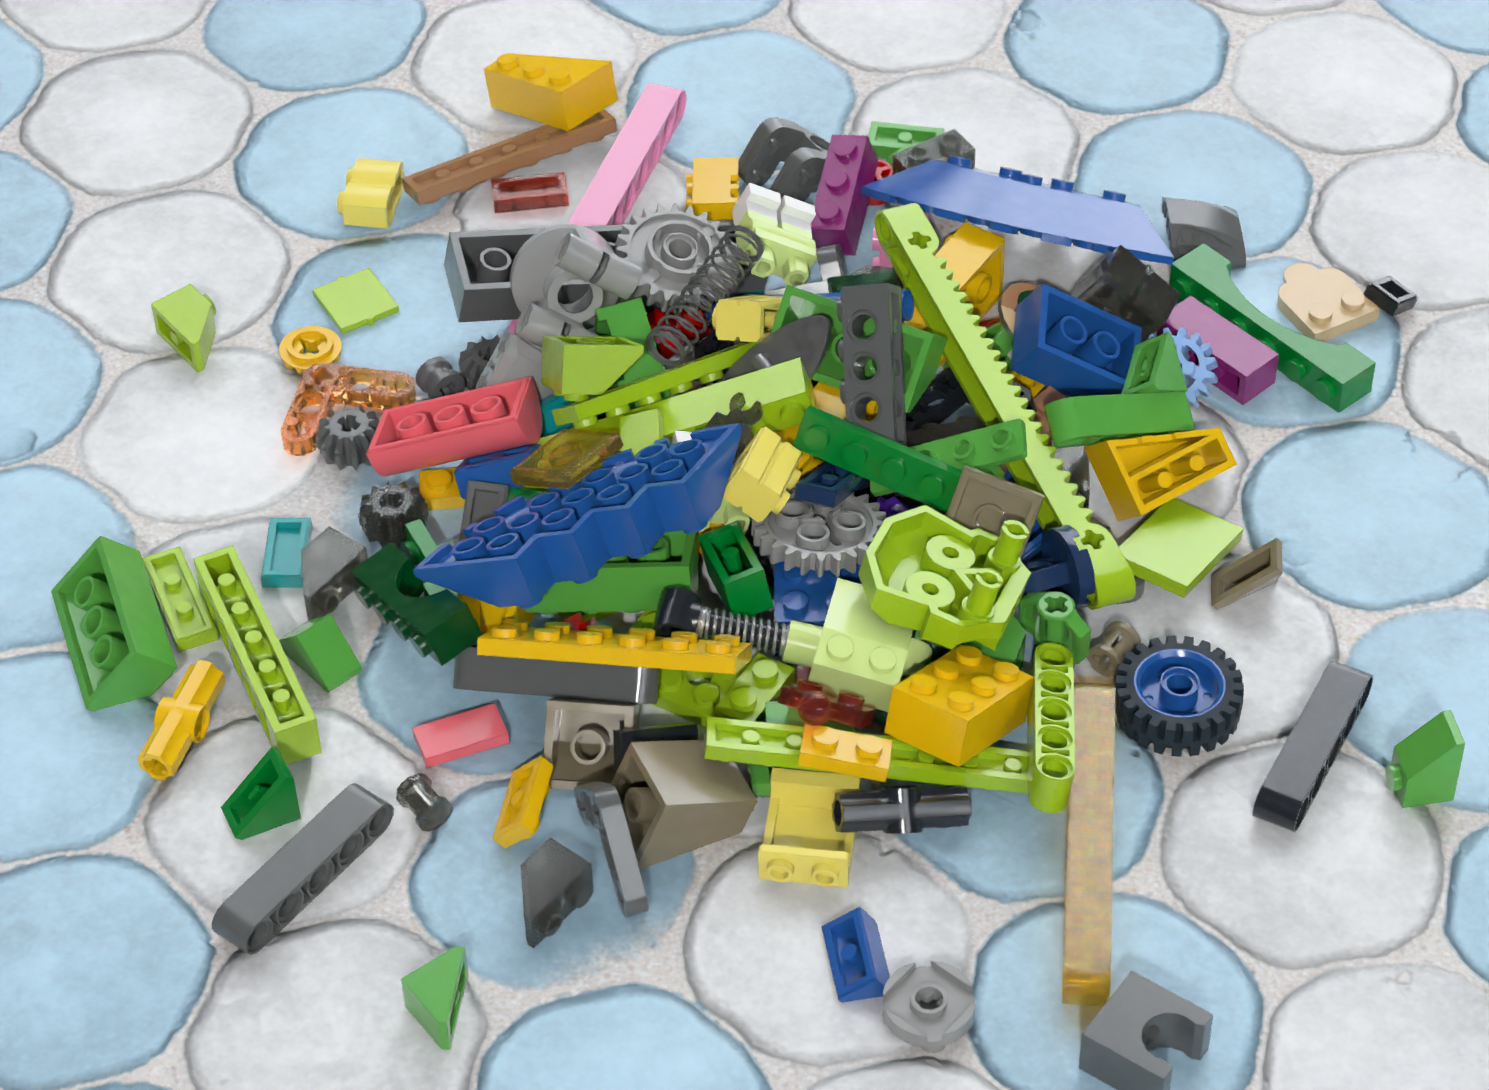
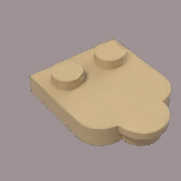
(1323, 302)

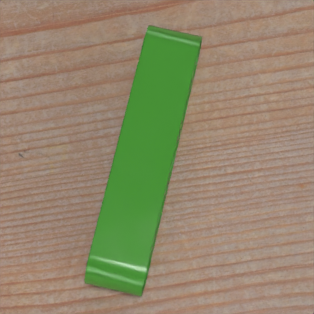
(1121, 416)

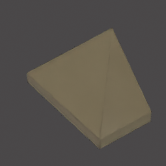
(1247, 575)

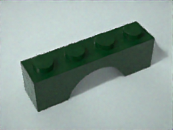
(434, 623)

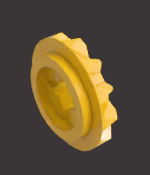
(311, 339)

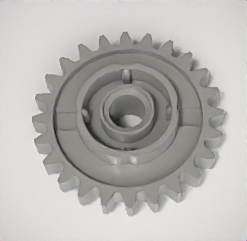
(670, 251)

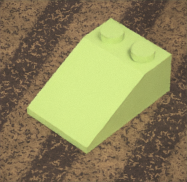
(859, 649)

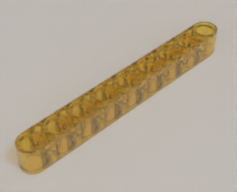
(1090, 850)

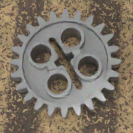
(819, 535)

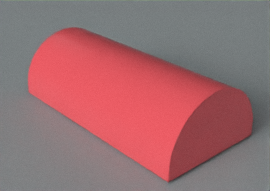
(456, 427)

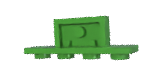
(978, 448)

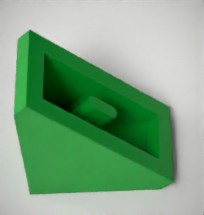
(263, 798)

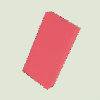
(460, 735)

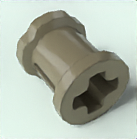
(1113, 648)

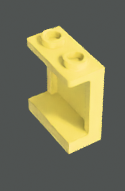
(800, 831)

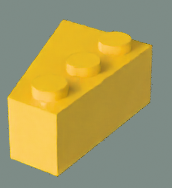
(550, 88)
(713, 187)
(1156, 469)

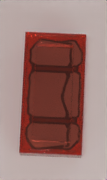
(529, 192)

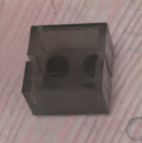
(1128, 291)

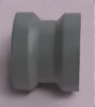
(439, 378)

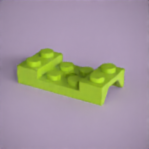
(726, 695)

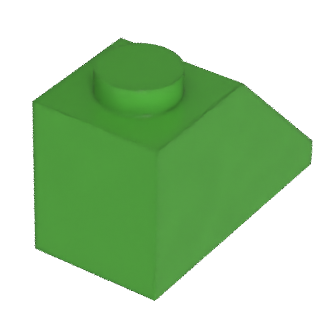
(1427, 763)

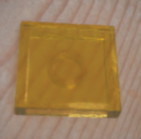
(566, 458)

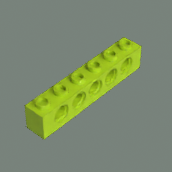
(257, 655)

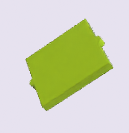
(355, 300)

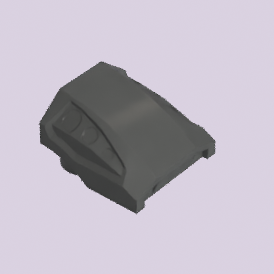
(1198, 222)

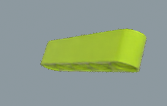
(1051, 728)

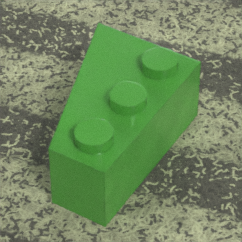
(631, 322)

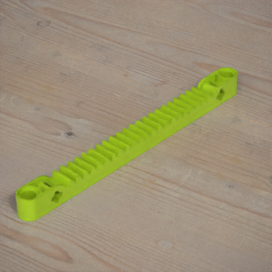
(911, 248)

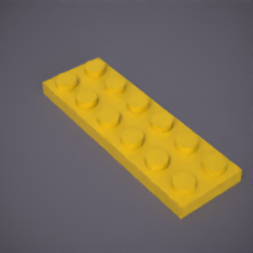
(601, 646)

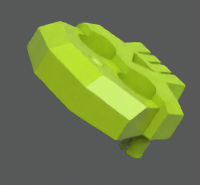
(945, 577)

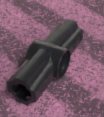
(901, 809)

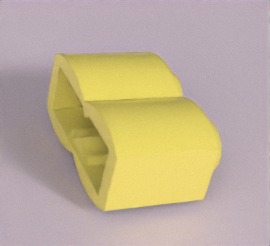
(371, 193)

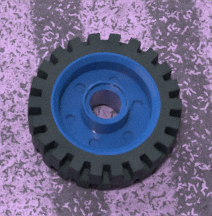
(1178, 695)

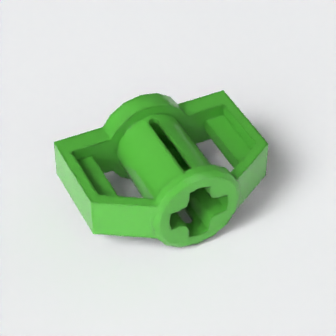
(1055, 623)

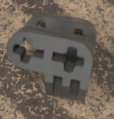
(789, 143)

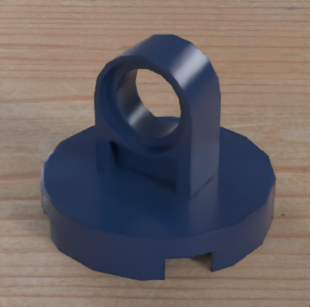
(1062, 567)

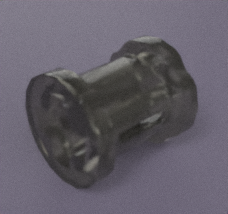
(424, 802)

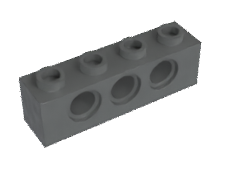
(885, 346)

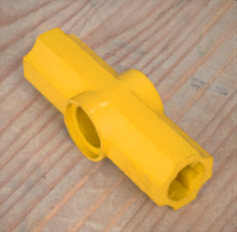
(181, 720)

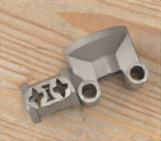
(535, 279)

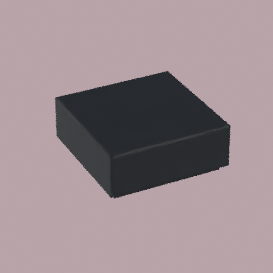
(1390, 296)

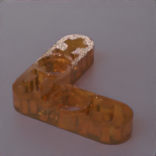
(337, 389)

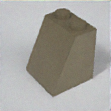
(679, 798)

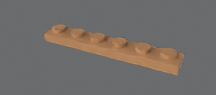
(502, 157)

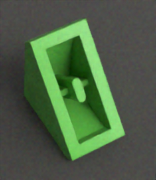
(1155, 368)
(322, 652)
(436, 994)

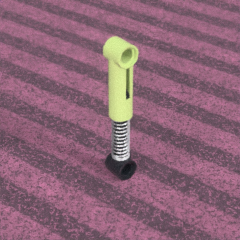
(796, 643)

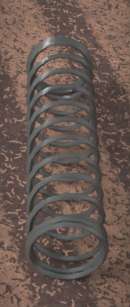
(738, 252)

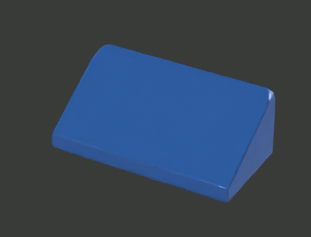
(492, 467)
(856, 956)

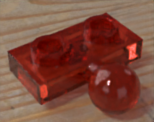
(817, 707)

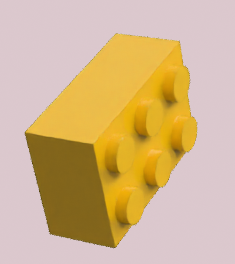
(959, 704)

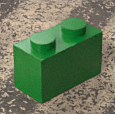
(735, 570)

